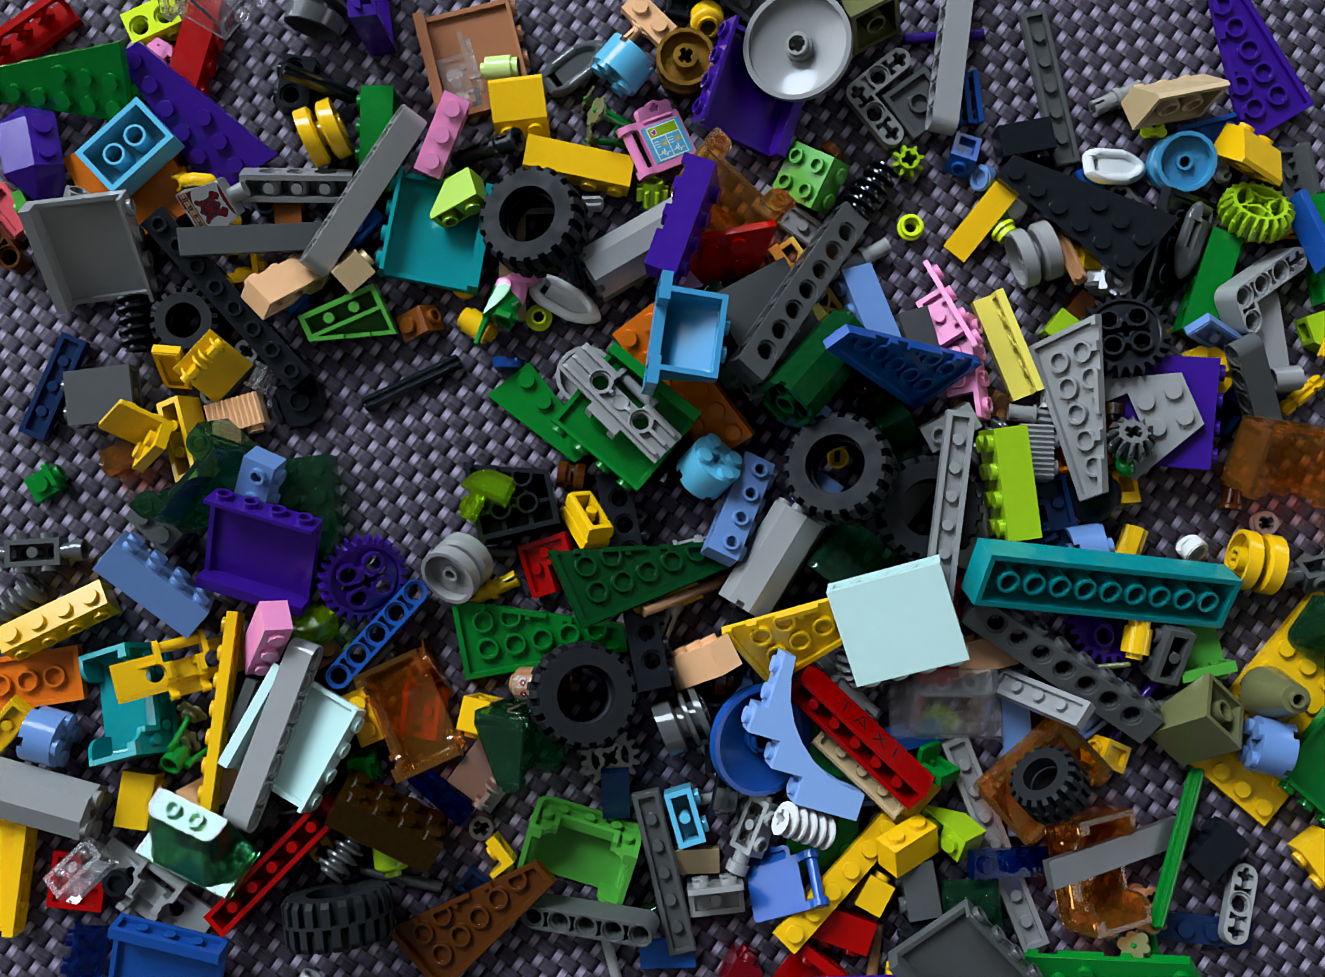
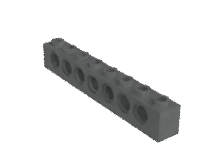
(797, 295)
(1136, 722)

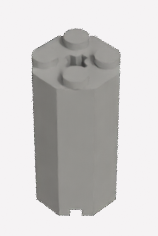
(618, 257)
(773, 558)
(51, 800)

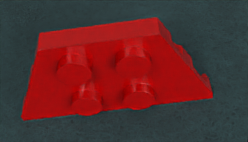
(731, 251)

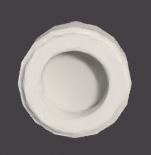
(1192, 548)

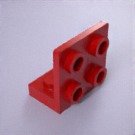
(809, 962)

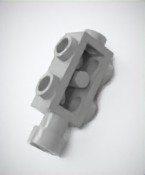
(751, 833)

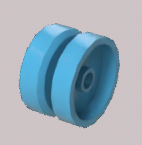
(1197, 159)

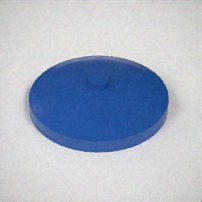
(740, 754)

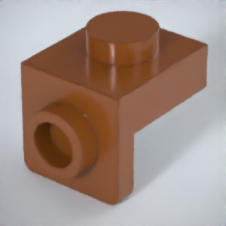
(419, 322)

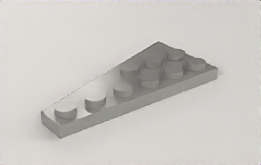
(1075, 395)

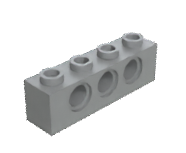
(295, 184)

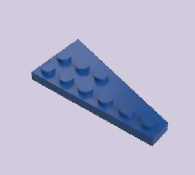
(901, 365)

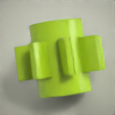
(909, 155)
(651, 192)

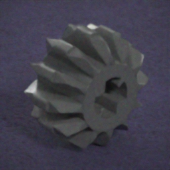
(1130, 439)

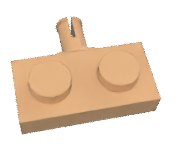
(646, 21)

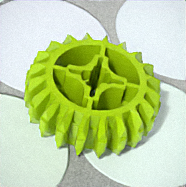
(1255, 212)

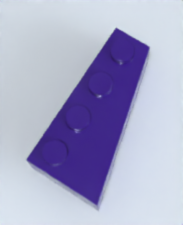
(684, 218)

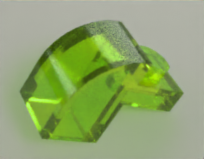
(484, 486)
(315, 625)

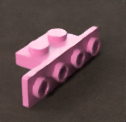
(947, 319)
(977, 380)

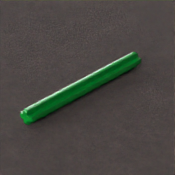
(1176, 847)

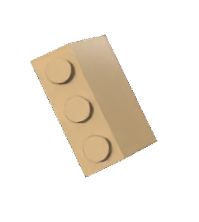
(1172, 99)

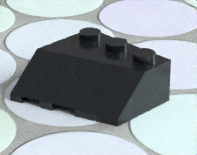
(529, 511)

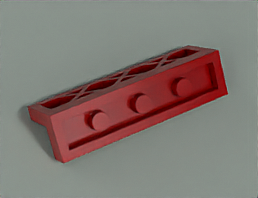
(42, 32)

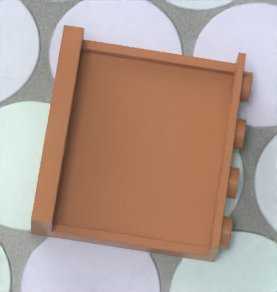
(490, 33)

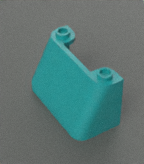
(135, 727)

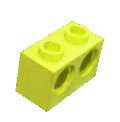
(149, 16)

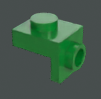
(939, 767)

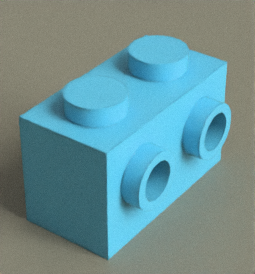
(685, 816)

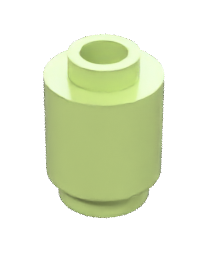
(500, 67)

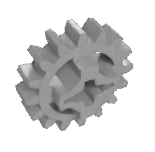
(620, 762)

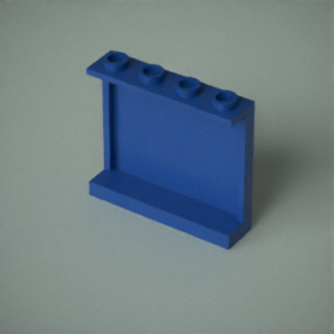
(164, 950)

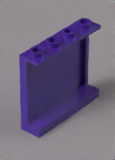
(738, 104)
(1202, 379)
(260, 551)

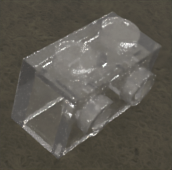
(80, 870)

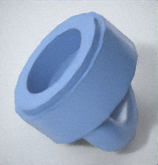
(982, 177)

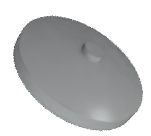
(798, 47)

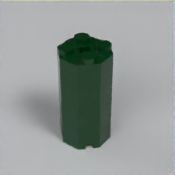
(809, 374)

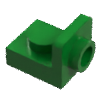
(47, 482)

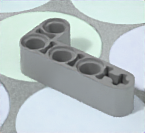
(1239, 296)
(1285, 377)

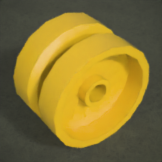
(323, 133)
(1258, 560)

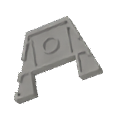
(1165, 405)

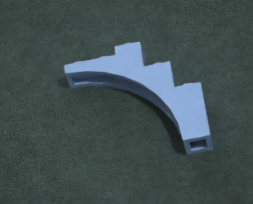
(774, 719)

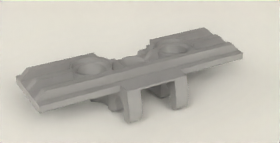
(615, 408)
(152, 898)

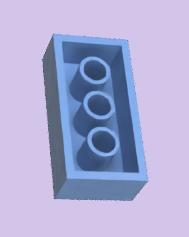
(155, 583)

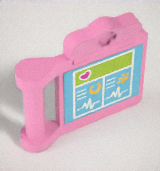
(661, 136)

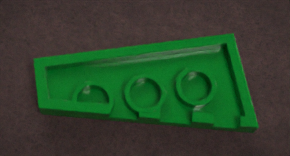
(534, 403)

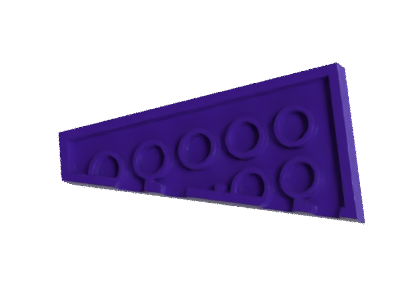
(1260, 77)
(211, 135)

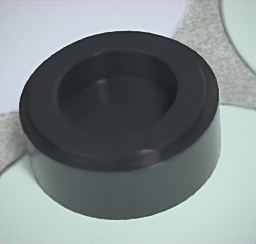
(117, 882)

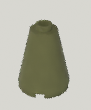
(1272, 693)

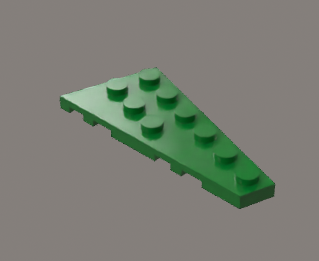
(73, 81)
(504, 637)

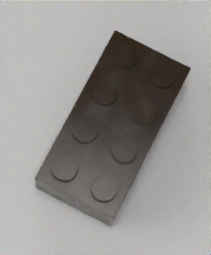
(387, 821)

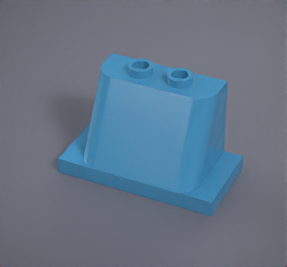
(685, 335)

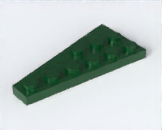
(625, 577)

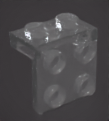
(461, 73)

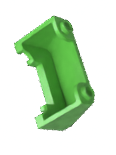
(583, 846)

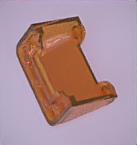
(739, 199)
(410, 714)

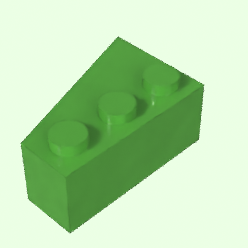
(350, 317)

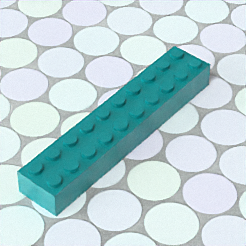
(1099, 583)

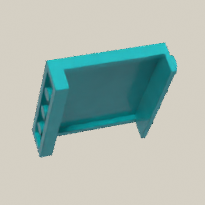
(421, 249)

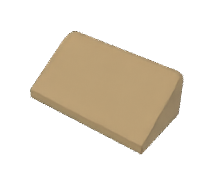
(698, 859)

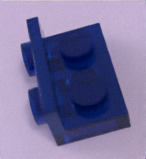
(86, 950)

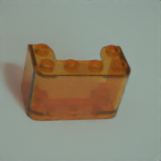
(1277, 458)
(994, 783)
(1103, 902)

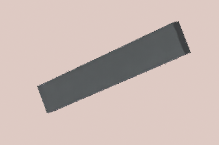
(1049, 85)
(246, 239)
(1108, 854)
(664, 871)

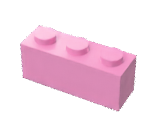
(443, 135)
(266, 636)

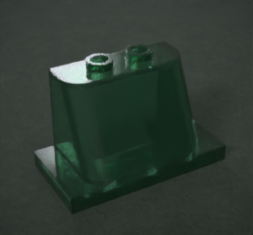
(196, 844)

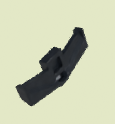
(724, 798)

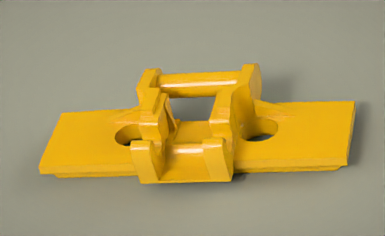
(179, 676)

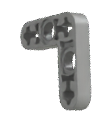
(870, 91)

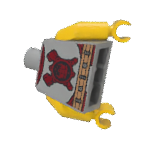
(210, 199)

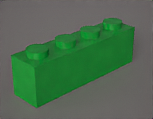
(376, 108)
(1211, 271)

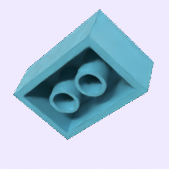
(130, 148)

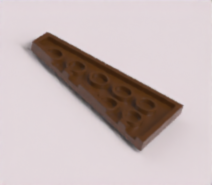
(461, 929)

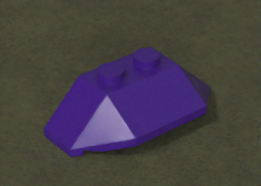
(33, 153)

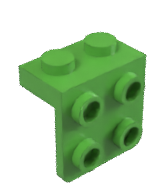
(811, 177)
(1206, 657)

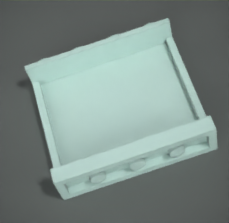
(898, 622)
(314, 749)

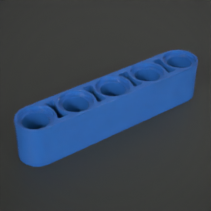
(365, 638)

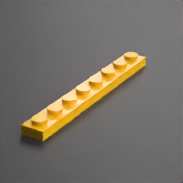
(221, 710)
(844, 875)

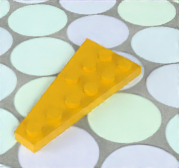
(803, 630)

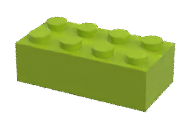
(1009, 483)

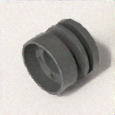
(316, 18)
(682, 721)

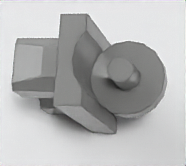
(1103, 282)

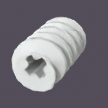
(804, 825)

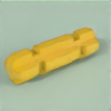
(1299, 397)

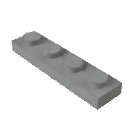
(1044, 699)

